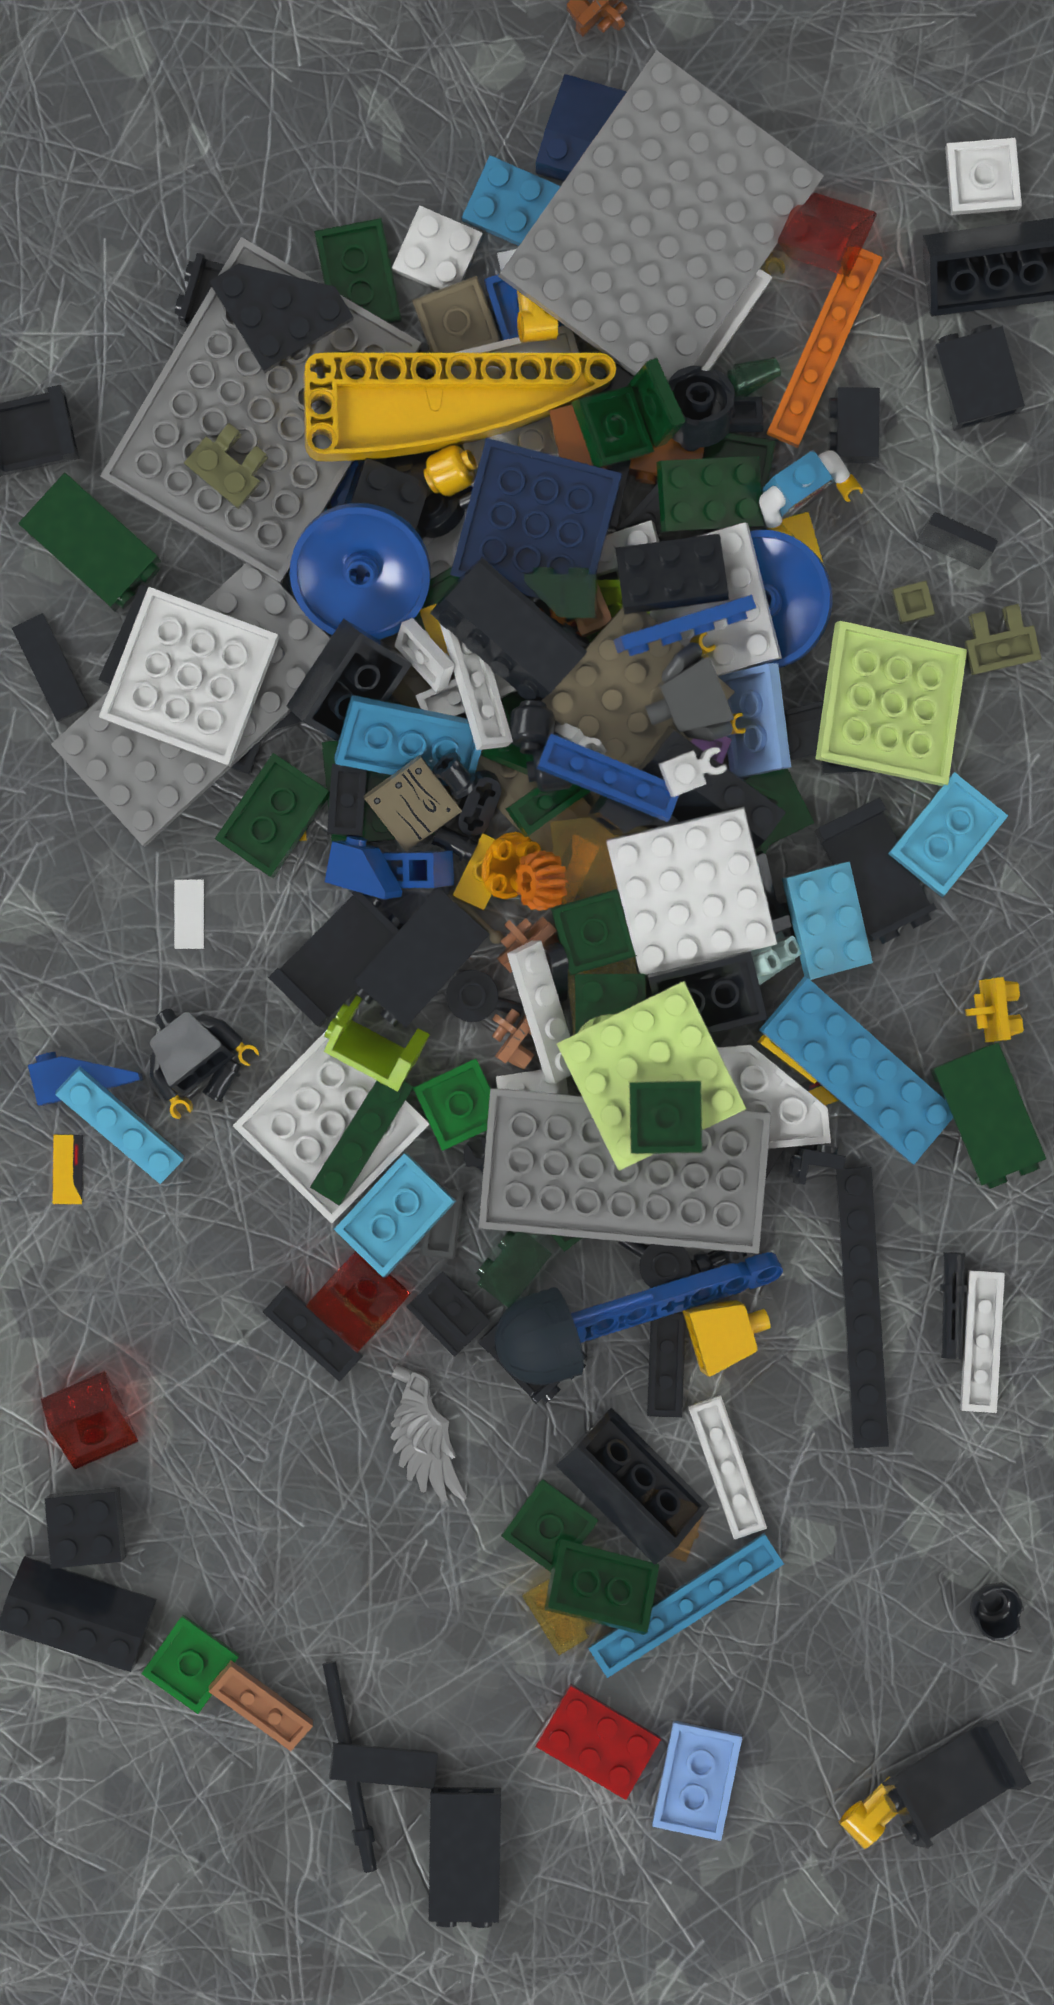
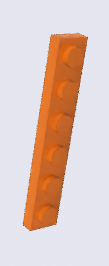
(823, 350)

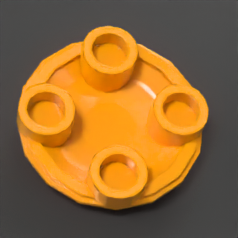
(501, 862)

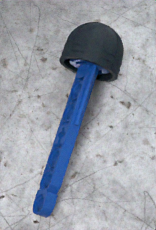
(542, 1338)

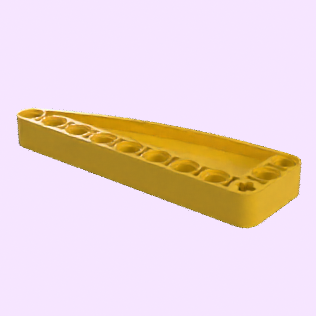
(418, 415)

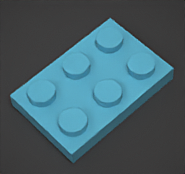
(948, 834)
(827, 920)
(395, 1215)

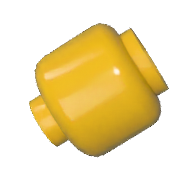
(450, 470)

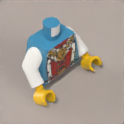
(802, 482)

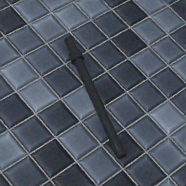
(363, 1833)

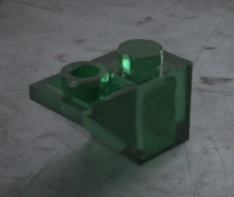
(566, 594)

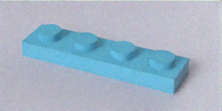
(119, 1125)

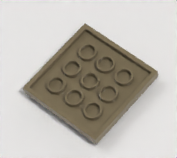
(610, 691)

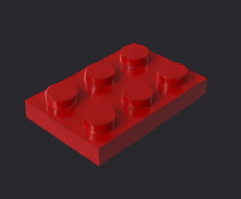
(598, 1741)

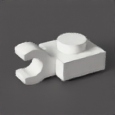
(575, 735)

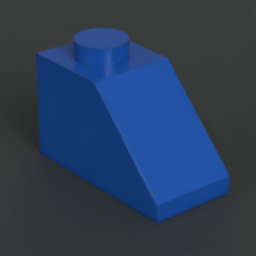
(361, 869)

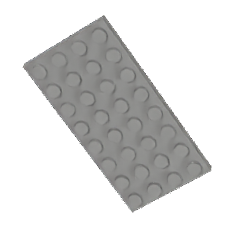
(154, 781)
(558, 1178)

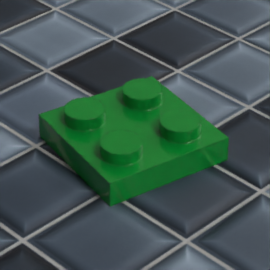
(456, 1103)
(189, 1663)

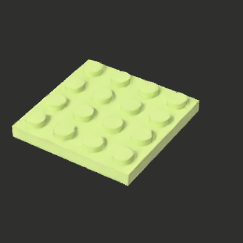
(891, 703)
(647, 1043)

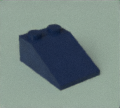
(573, 124)

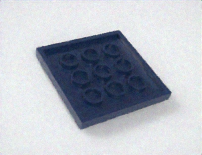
(535, 513)

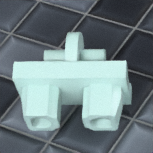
(775, 958)

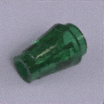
(753, 375)

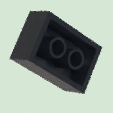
(347, 666)

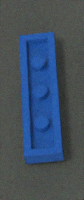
(671, 631)
(607, 777)

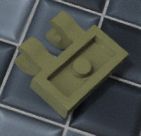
(222, 472)
(1002, 649)

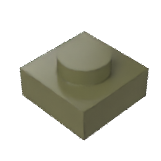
(913, 602)

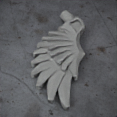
(424, 1437)

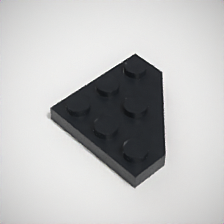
(279, 311)

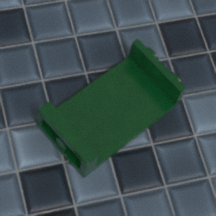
(91, 542)
(989, 1115)

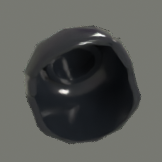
(996, 1611)

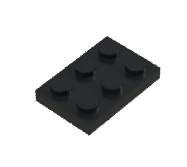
(672, 574)

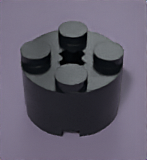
(706, 406)

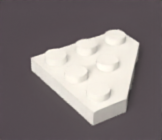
(764, 1087)

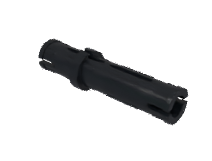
(953, 1347)

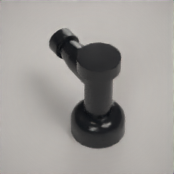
(707, 1262)

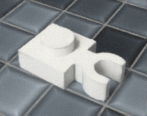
(687, 772)

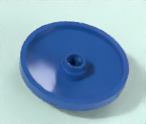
(360, 568)
(795, 591)

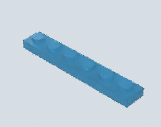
(688, 1604)

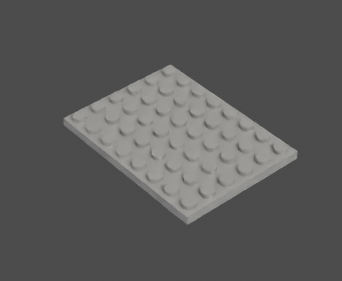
(660, 222)
(219, 382)

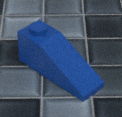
(421, 868)
(52, 1071)

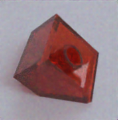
(826, 233)
(357, 1301)
(88, 1420)

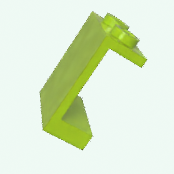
(370, 1051)

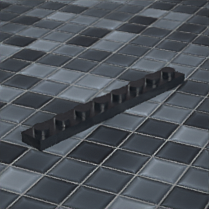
(862, 1307)

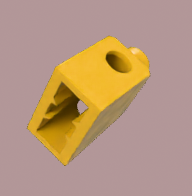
(723, 1333)

